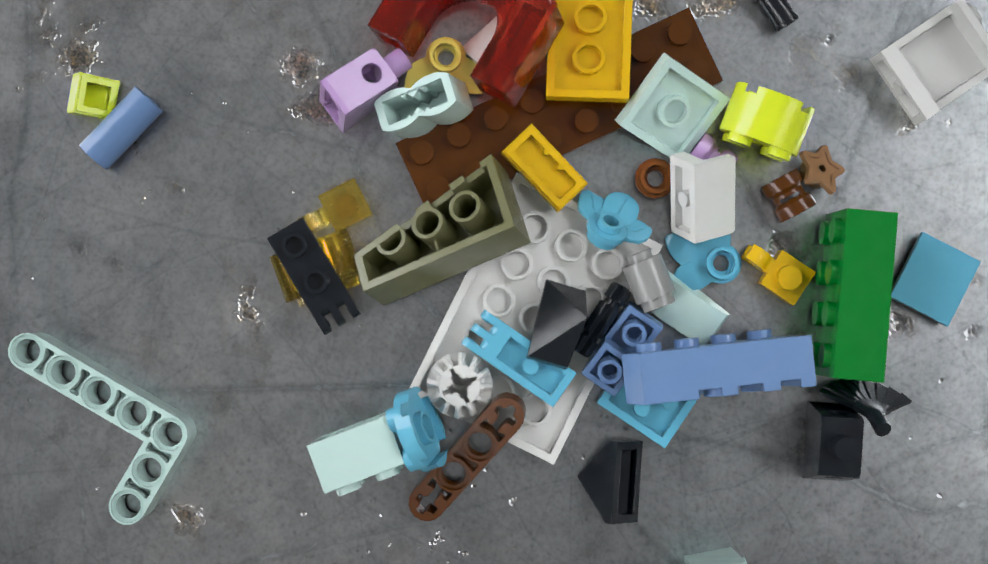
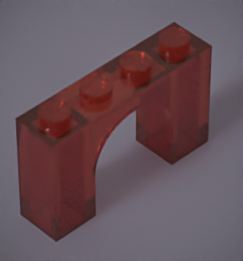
(513, 55)

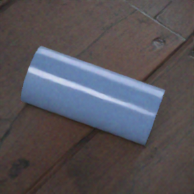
(121, 128)

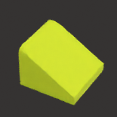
(92, 95)

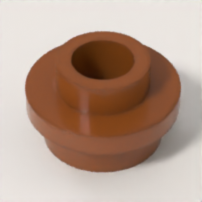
(642, 184)

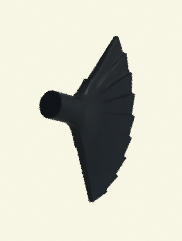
(867, 399)

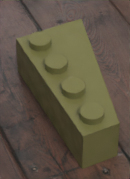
(445, 237)

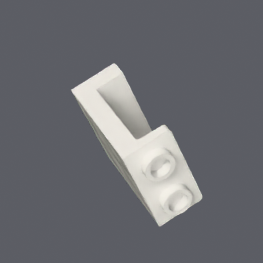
(936, 61)

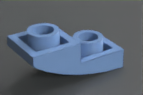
(627, 330)

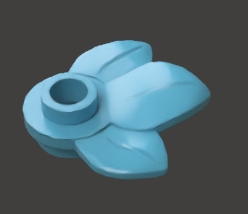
(612, 219)
(697, 260)

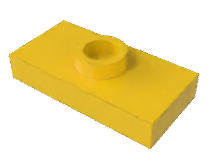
(544, 168)

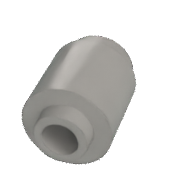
(649, 280)

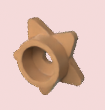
(814, 176)

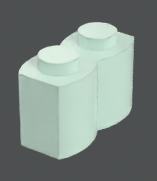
(418, 109)

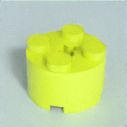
(766, 121)

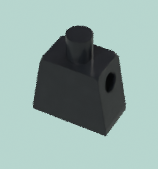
(832, 442)

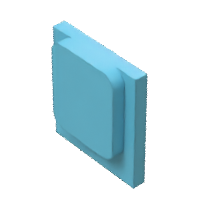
(934, 279)

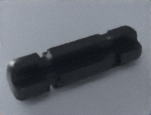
(602, 318)

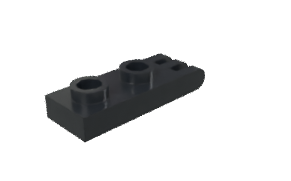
(313, 274)

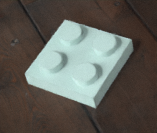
(672, 108)

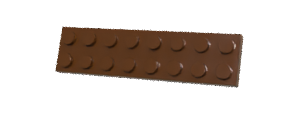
(568, 125)

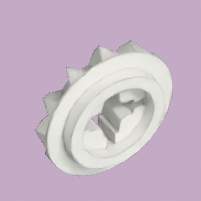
(441, 378)

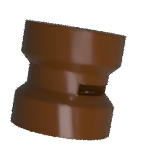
(784, 187)

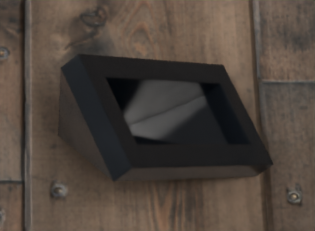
(558, 324)
(614, 481)

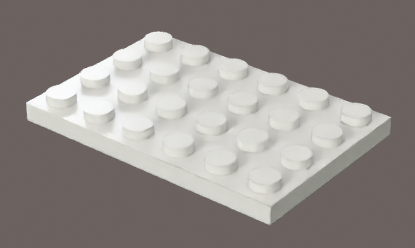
(512, 292)

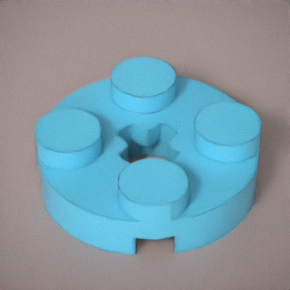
(418, 430)

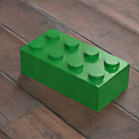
(854, 294)

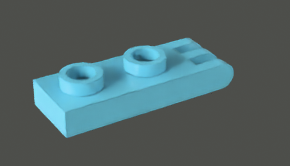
(508, 352)

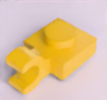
(781, 275)

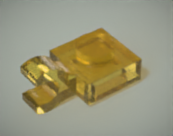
(341, 207)

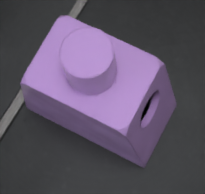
(352, 98)

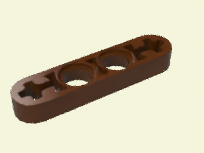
(470, 459)

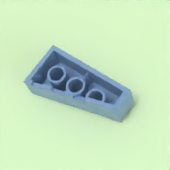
(717, 367)

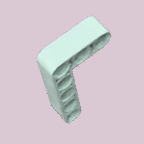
(117, 411)

